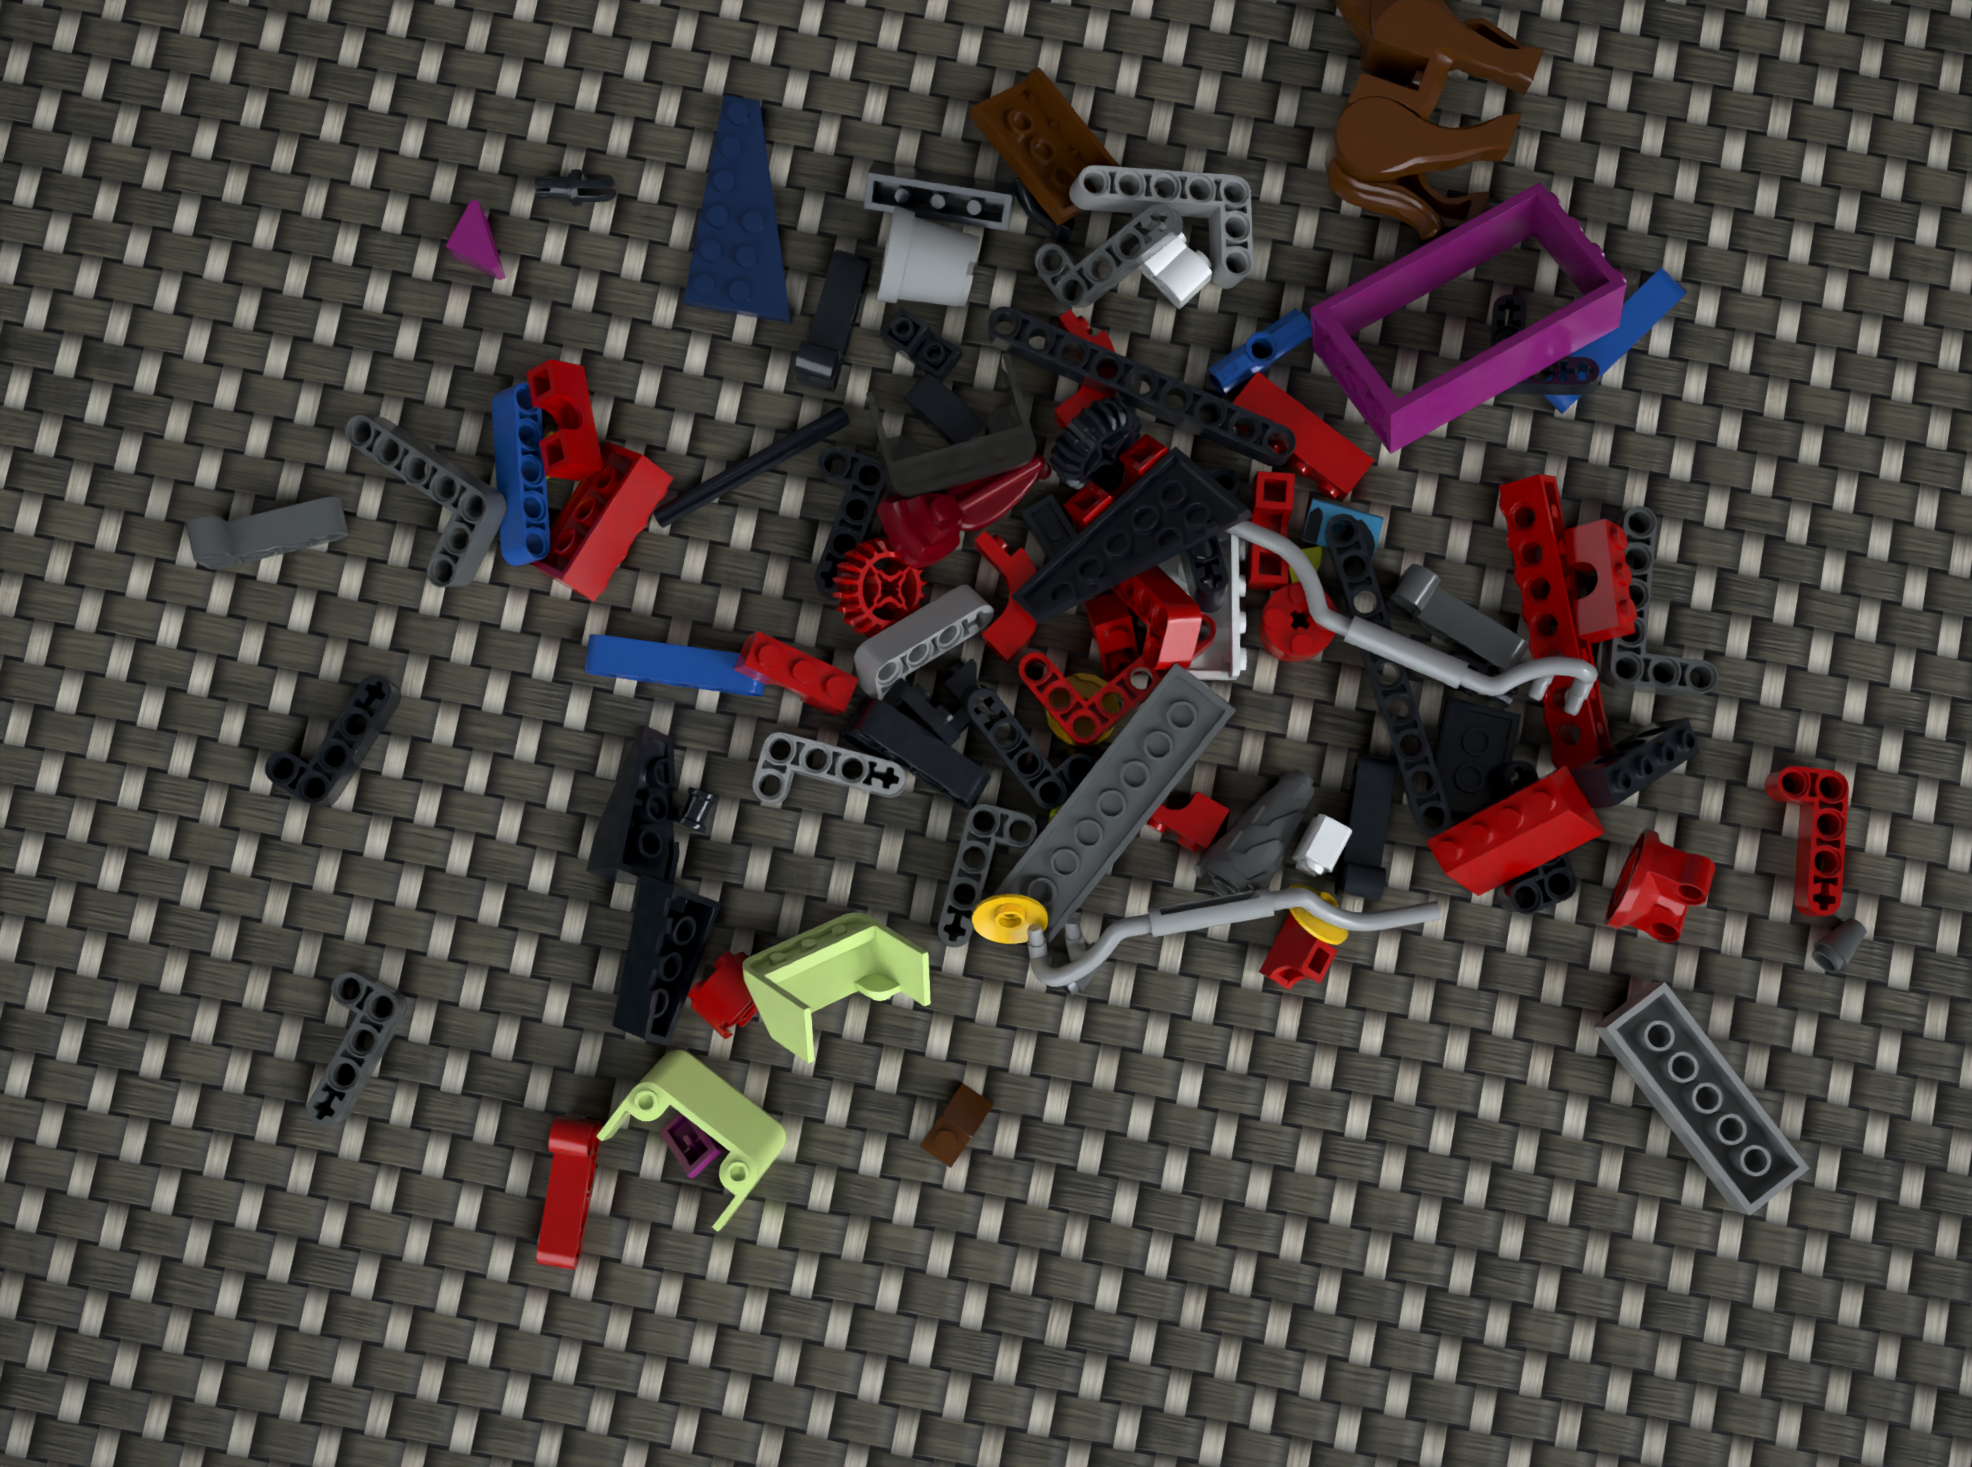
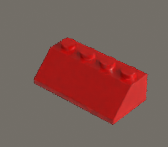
(603, 520)
(1516, 833)

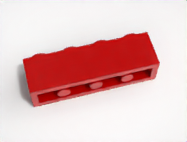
(1319, 448)

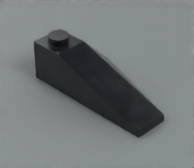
(639, 817)

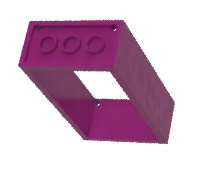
(1497, 368)

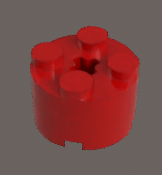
(1280, 637)
(724, 996)

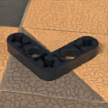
(1571, 365)

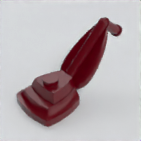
(929, 525)

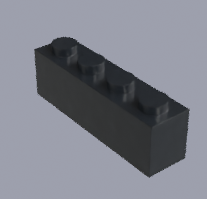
(940, 196)

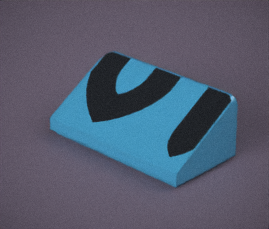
(1320, 514)

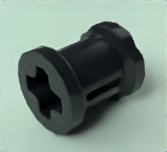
(697, 810)

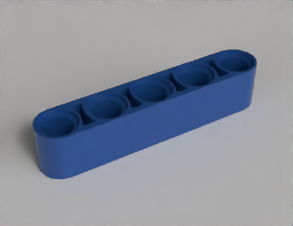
(1637, 317)
(520, 476)
(668, 665)

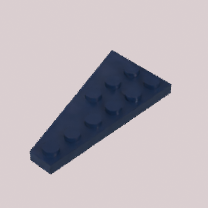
(737, 239)

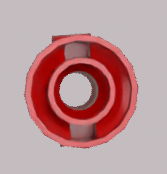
(1658, 888)

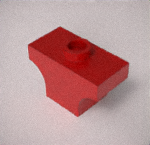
(1296, 956)

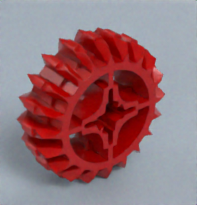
(867, 588)

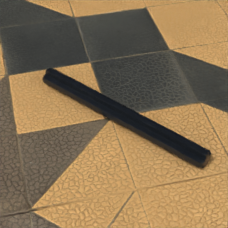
(751, 467)

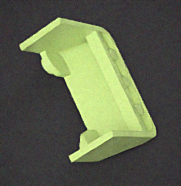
(827, 966)
(714, 1107)

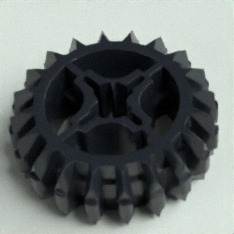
(1094, 442)

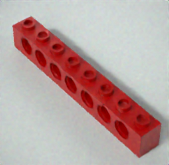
(1515, 503)

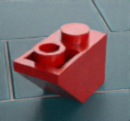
(1112, 634)

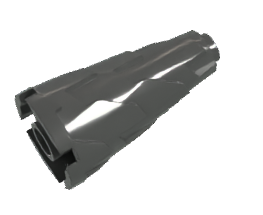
(1259, 839)

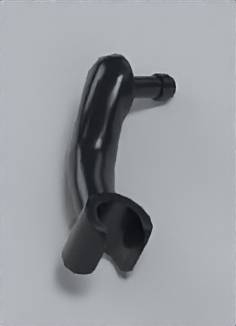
(1035, 213)

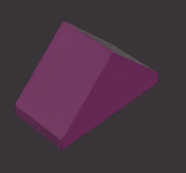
(474, 242)
(690, 1145)

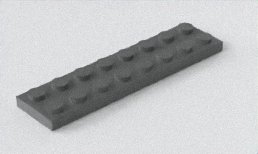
(1118, 796)

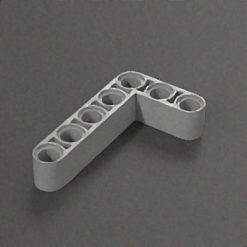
(1176, 187)

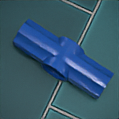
(1276, 339)

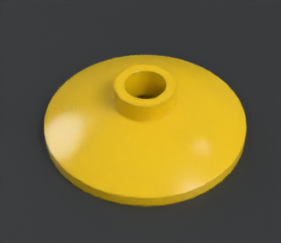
(1008, 917)
(1316, 927)

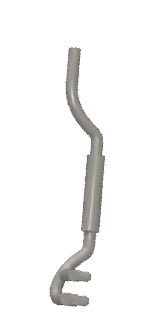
(1413, 653)
(1205, 914)

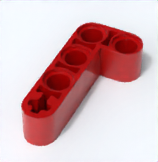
(1169, 614)
(1810, 840)
(569, 1190)

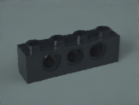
(1636, 762)

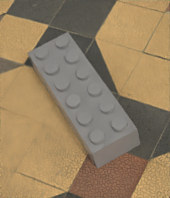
(1701, 1098)

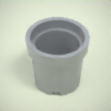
(926, 262)

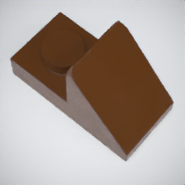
(956, 1125)

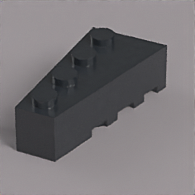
(662, 958)

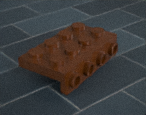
(1041, 141)

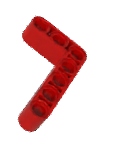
(1092, 708)

